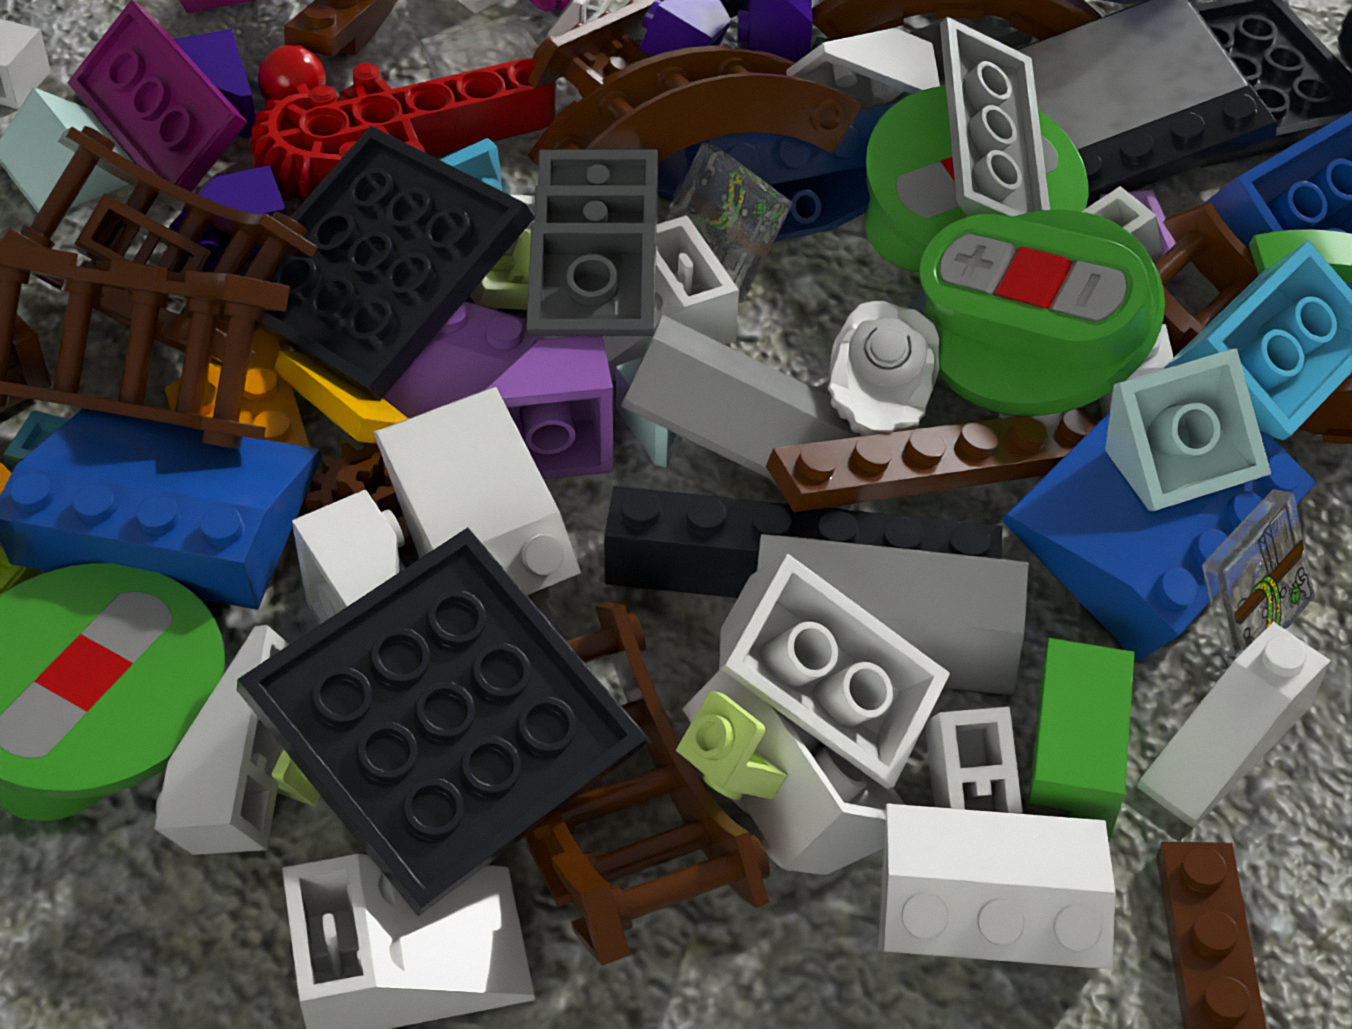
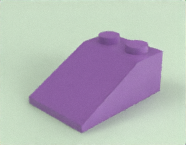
(461, 359)

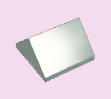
(37, 159)
(1186, 431)

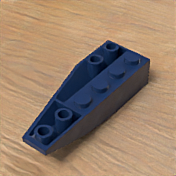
(821, 185)

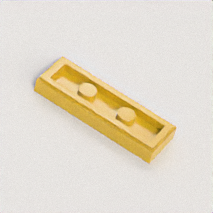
(336, 398)

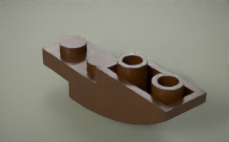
(337, 25)

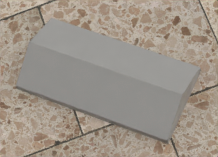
(992, 124)
(727, 399)
(947, 605)

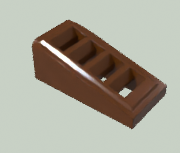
(110, 212)

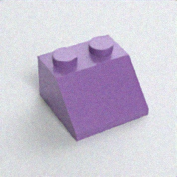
(563, 405)

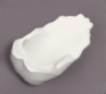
(883, 368)

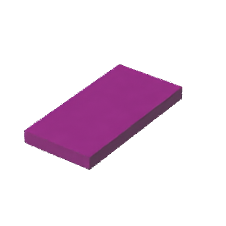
(156, 100)

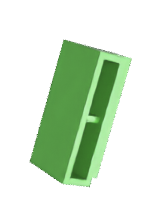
(1082, 730)

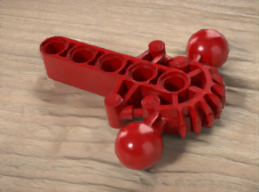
(312, 129)

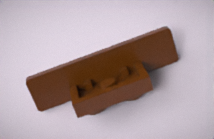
(592, 49)

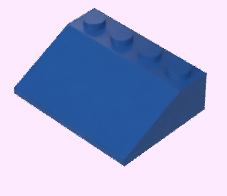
(1295, 189)
(157, 504)
(1130, 563)

